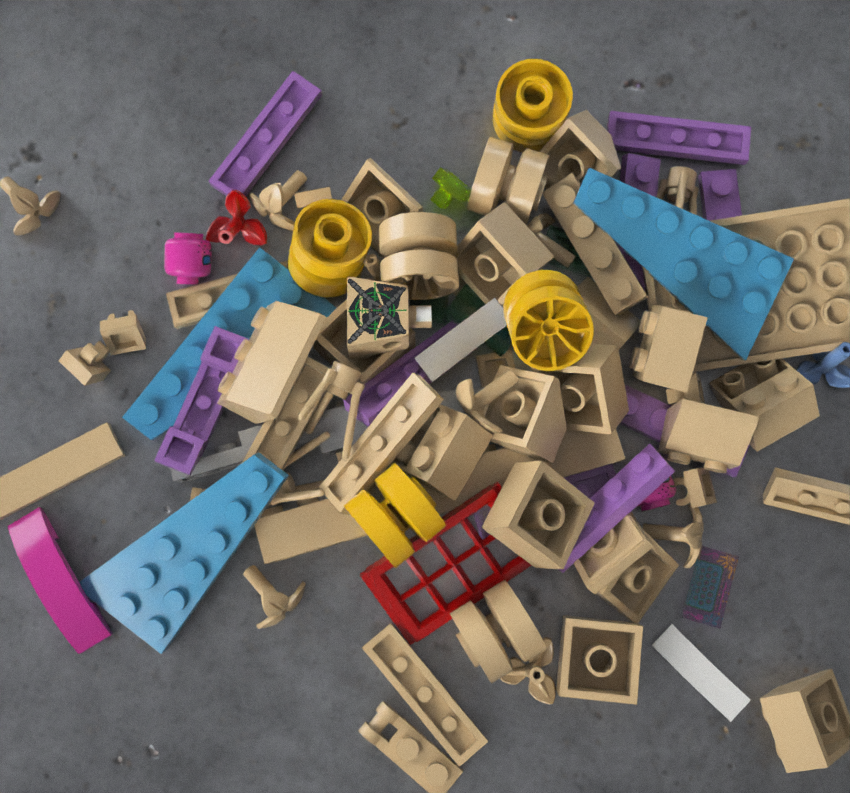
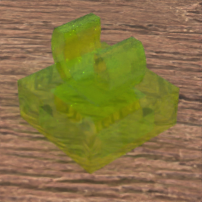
(450, 188)

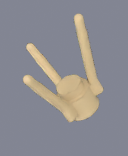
(680, 187)
(340, 382)
(288, 490)

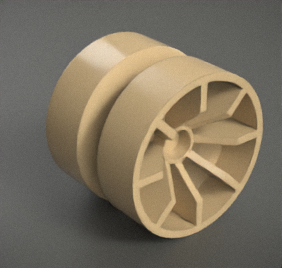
(516, 185)
(420, 254)
(507, 624)

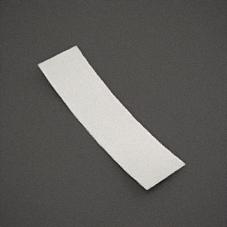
(462, 340)
(701, 673)

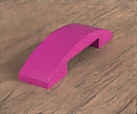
(56, 582)

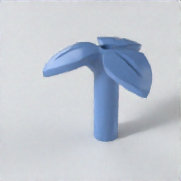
(828, 364)

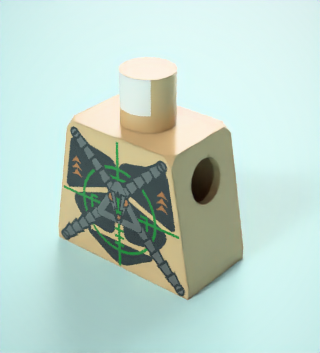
(381, 317)

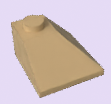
(579, 146)
(529, 415)

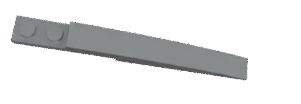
(332, 421)

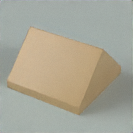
(378, 197)
(640, 583)

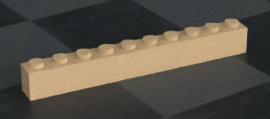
(321, 525)

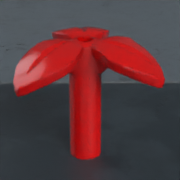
(225, 229)

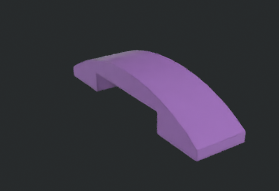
(200, 412)

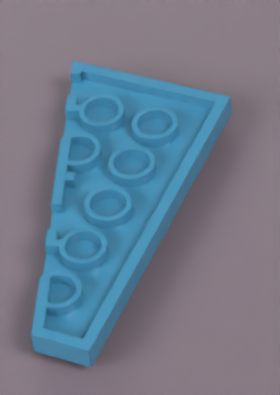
(691, 257)
(256, 285)
(172, 567)

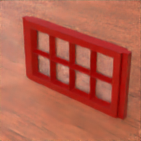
(445, 570)

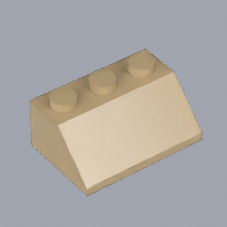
(269, 361)

